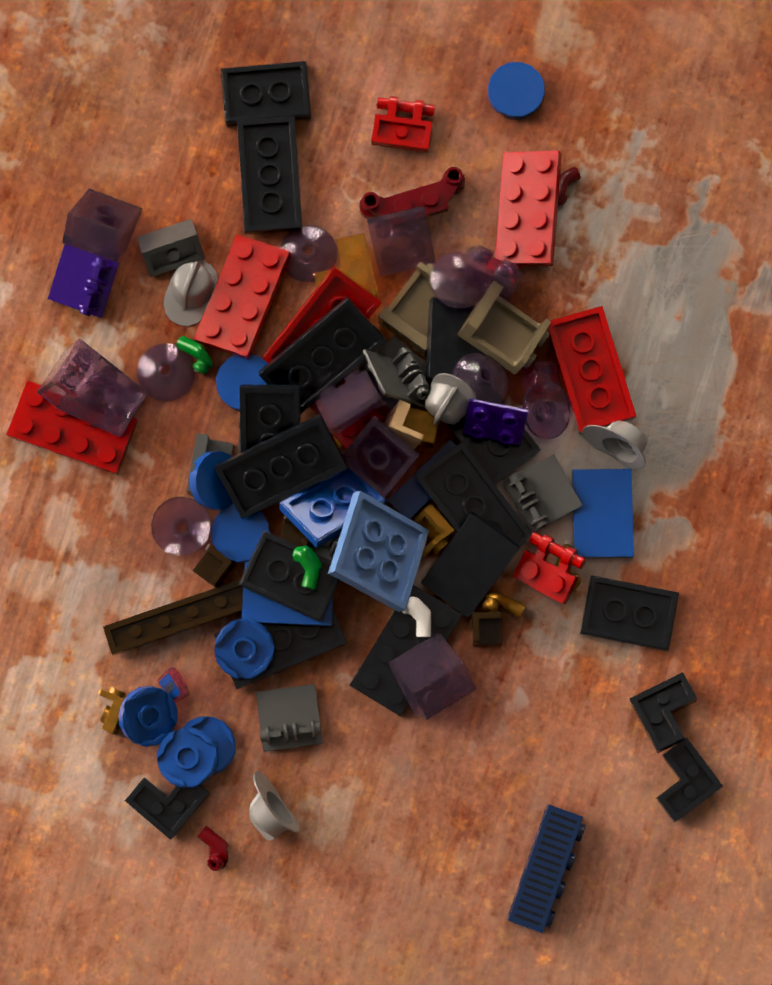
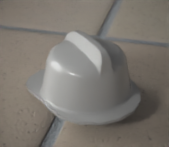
(189, 292)
(448, 398)
(620, 441)
(268, 810)

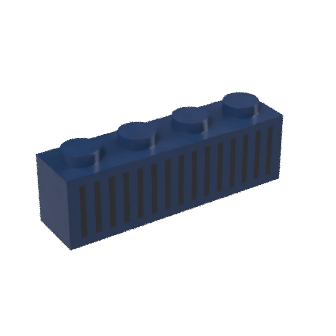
(545, 868)

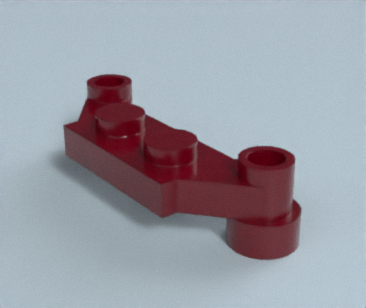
(431, 196)

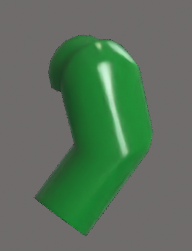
(198, 351)
(311, 564)

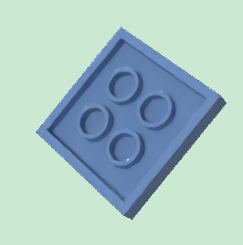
(378, 551)

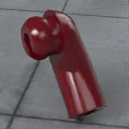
(567, 178)
(217, 848)

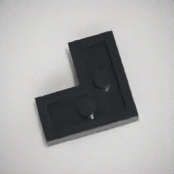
(655, 710)
(694, 784)
(164, 811)

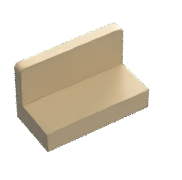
(395, 422)

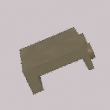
(410, 310)
(503, 331)

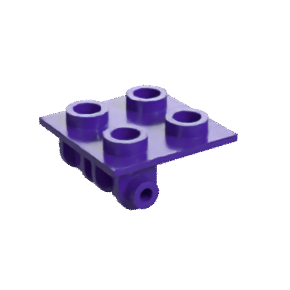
(83, 281)
(495, 421)

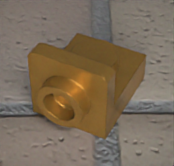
(111, 713)

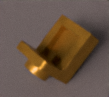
(438, 529)

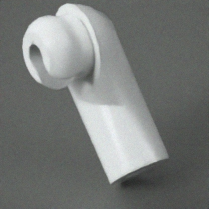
(421, 614)

